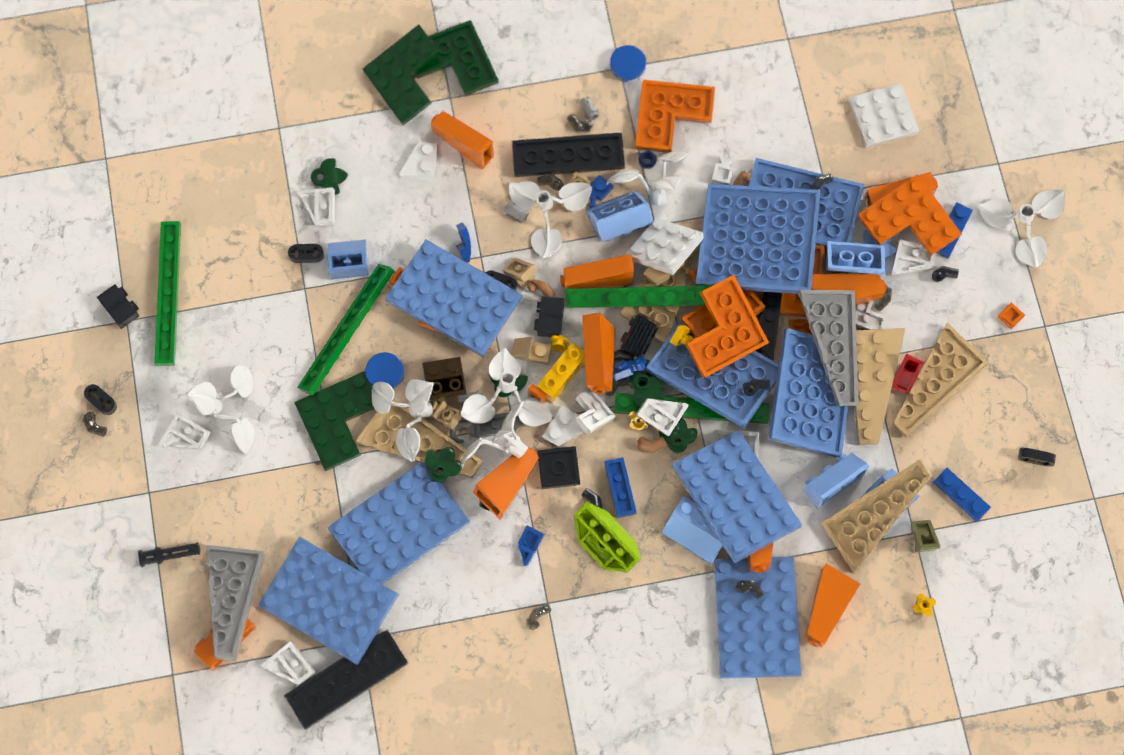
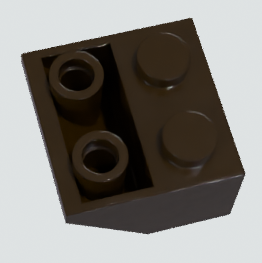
(446, 376)

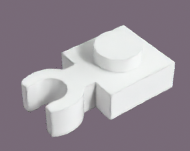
(723, 171)

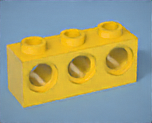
(562, 372)

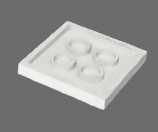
(883, 115)
(665, 246)

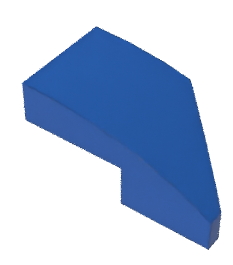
(464, 247)
(529, 543)

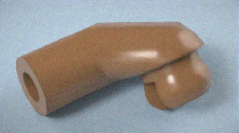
(743, 176)
(541, 286)
(650, 447)

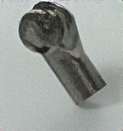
(551, 180)

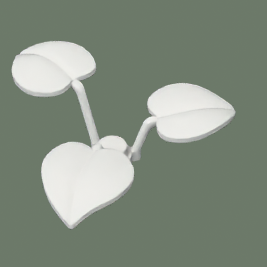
(658, 186)
(526, 193)
(1047, 203)
(506, 369)
(418, 394)
(204, 398)
(513, 444)

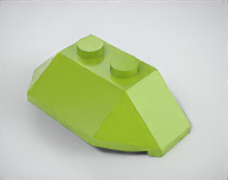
(605, 539)

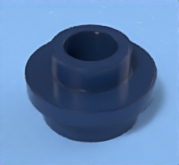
(647, 155)

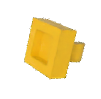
(681, 336)

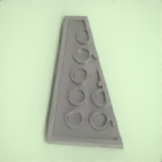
(833, 326)
(232, 589)

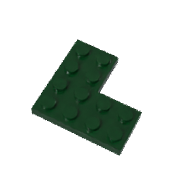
(465, 53)
(394, 72)
(327, 414)

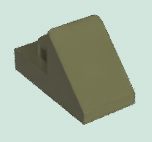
(924, 536)

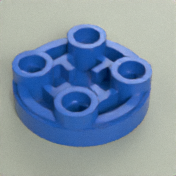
(628, 63)
(385, 368)

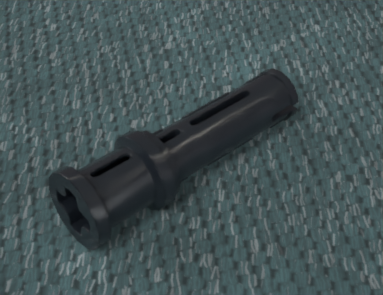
(193, 549)

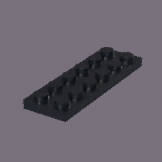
(568, 154)
(345, 681)

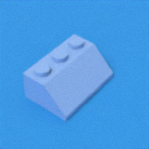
(620, 216)
(855, 258)
(835, 479)
(692, 531)

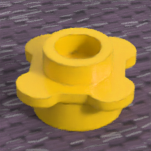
(559, 343)
(634, 424)
(918, 607)

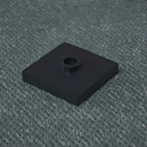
(558, 467)

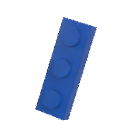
(960, 216)
(620, 487)
(961, 494)

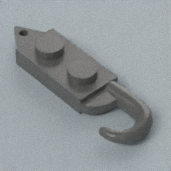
(483, 429)

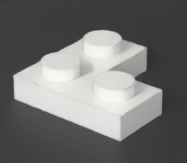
(869, 319)
(596, 413)

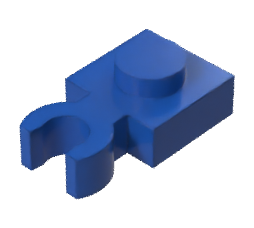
(599, 190)
(627, 368)

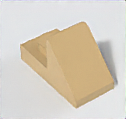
(521, 271)
(531, 351)

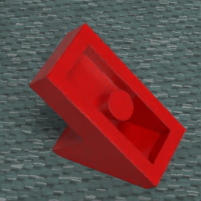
(907, 374)

